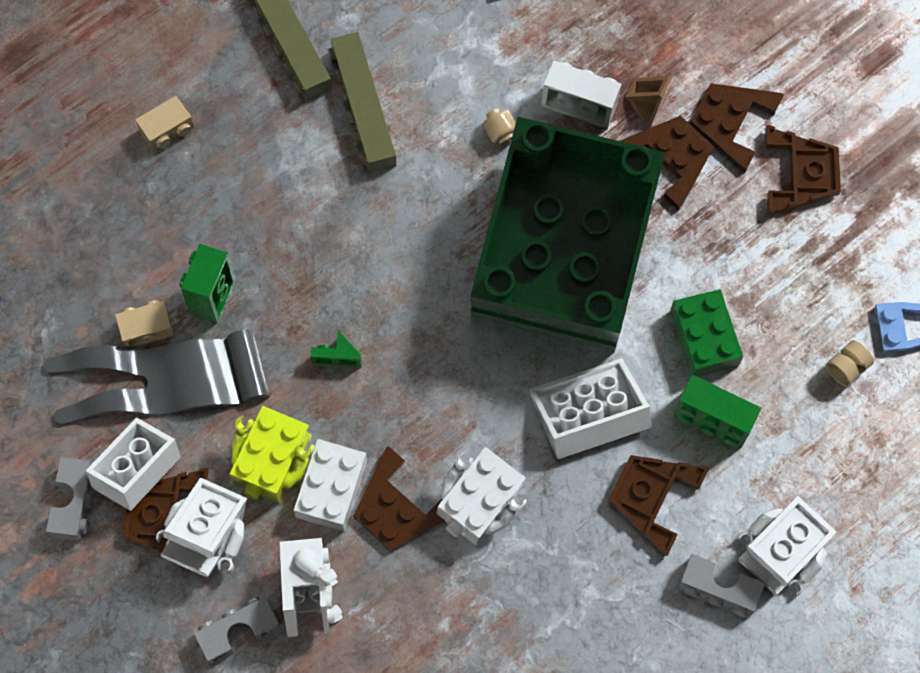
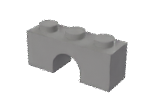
(71, 521)
(699, 580)
(215, 636)

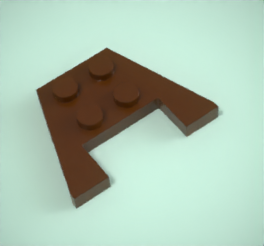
(723, 114)
(684, 154)
(813, 170)
(643, 491)
(151, 512)
(388, 512)

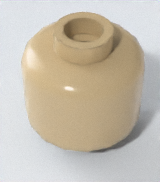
(499, 126)

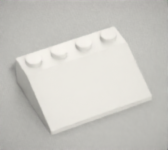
(591, 408)

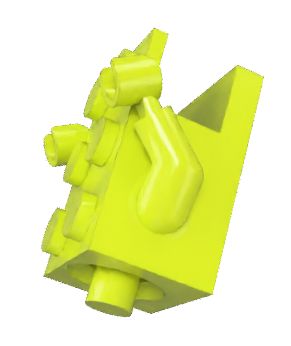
(270, 455)

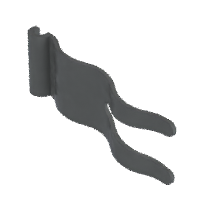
(178, 376)

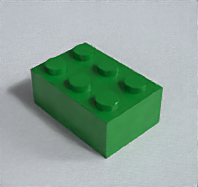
(207, 282)
(706, 333)
(716, 412)

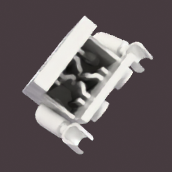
(480, 497)
(204, 528)
(785, 545)
(307, 583)

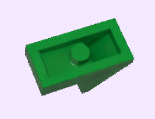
(343, 355)

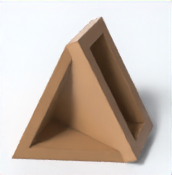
(648, 96)

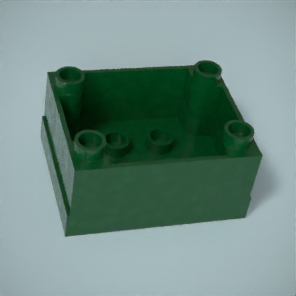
(566, 234)

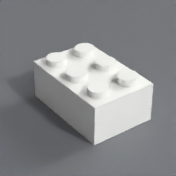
(581, 94)
(133, 464)
(330, 485)

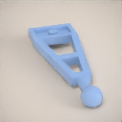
(892, 326)

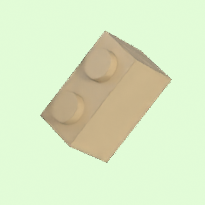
(165, 123)
(144, 324)

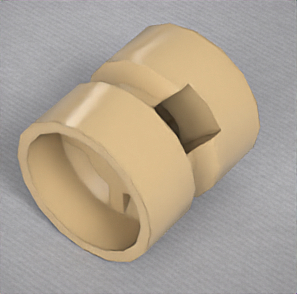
(848, 364)

